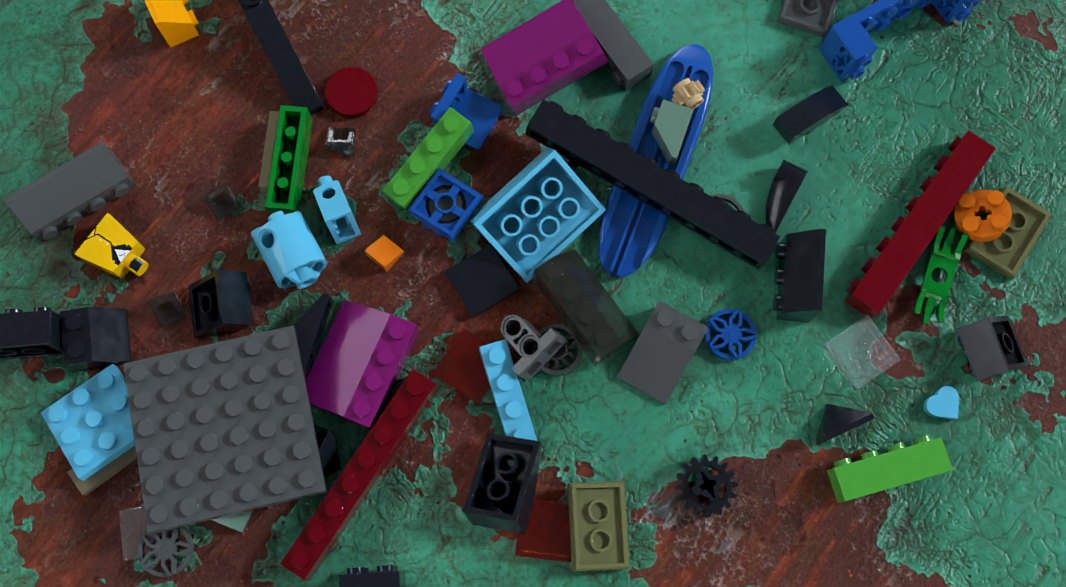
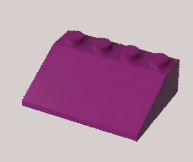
(543, 55)
(360, 363)

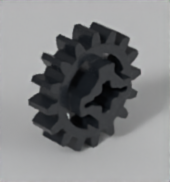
(711, 498)

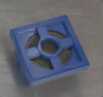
(447, 205)

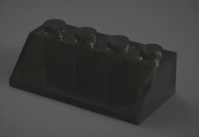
(584, 306)

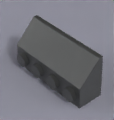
(70, 192)

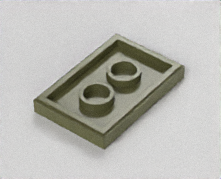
(1012, 248)
(598, 526)

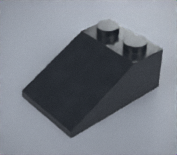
(504, 484)

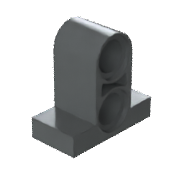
(525, 339)

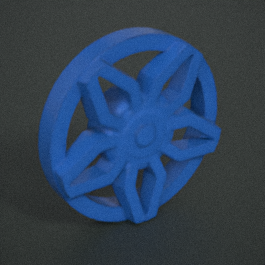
(730, 334)

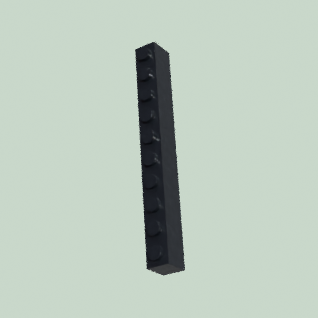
(651, 184)

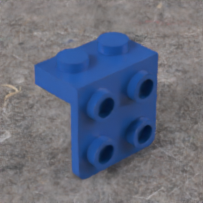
(471, 105)

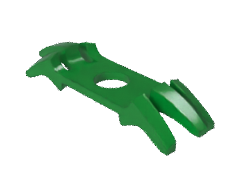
(947, 262)

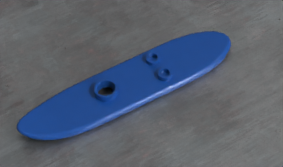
(628, 226)

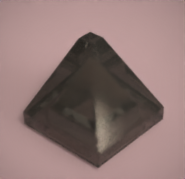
(342, 141)
(221, 201)
(167, 308)

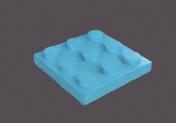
(93, 422)

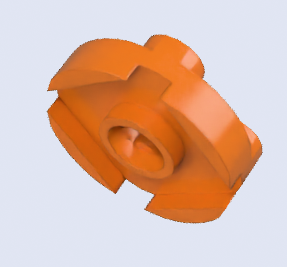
(983, 200)

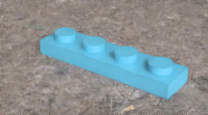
(506, 390)

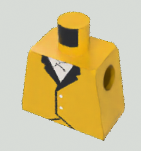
(113, 249)

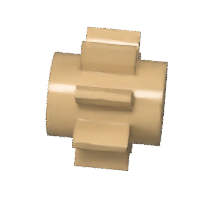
(688, 93)

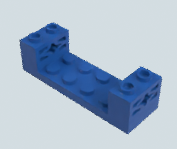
(848, 42)

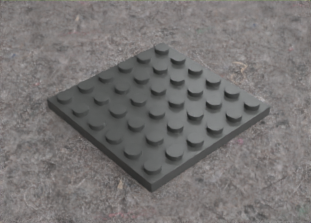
(223, 429)

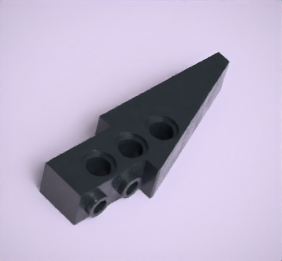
(281, 54)

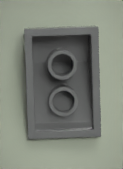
(662, 352)

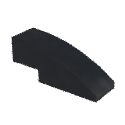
(809, 114)

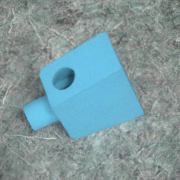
(335, 209)

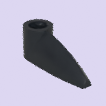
(782, 192)

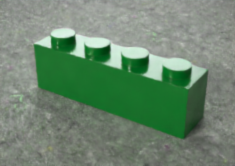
(289, 160)

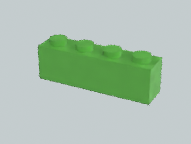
(432, 153)
(890, 469)

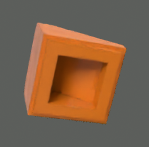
(384, 252)

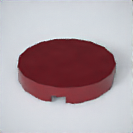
(351, 92)

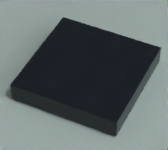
(481, 281)

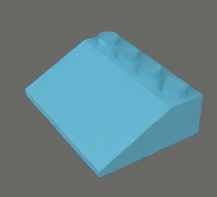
(537, 213)

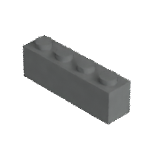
(624, 55)

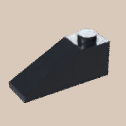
(310, 330)

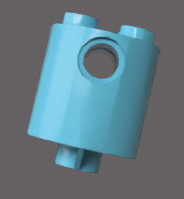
(290, 250)

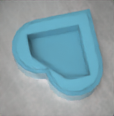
(943, 404)

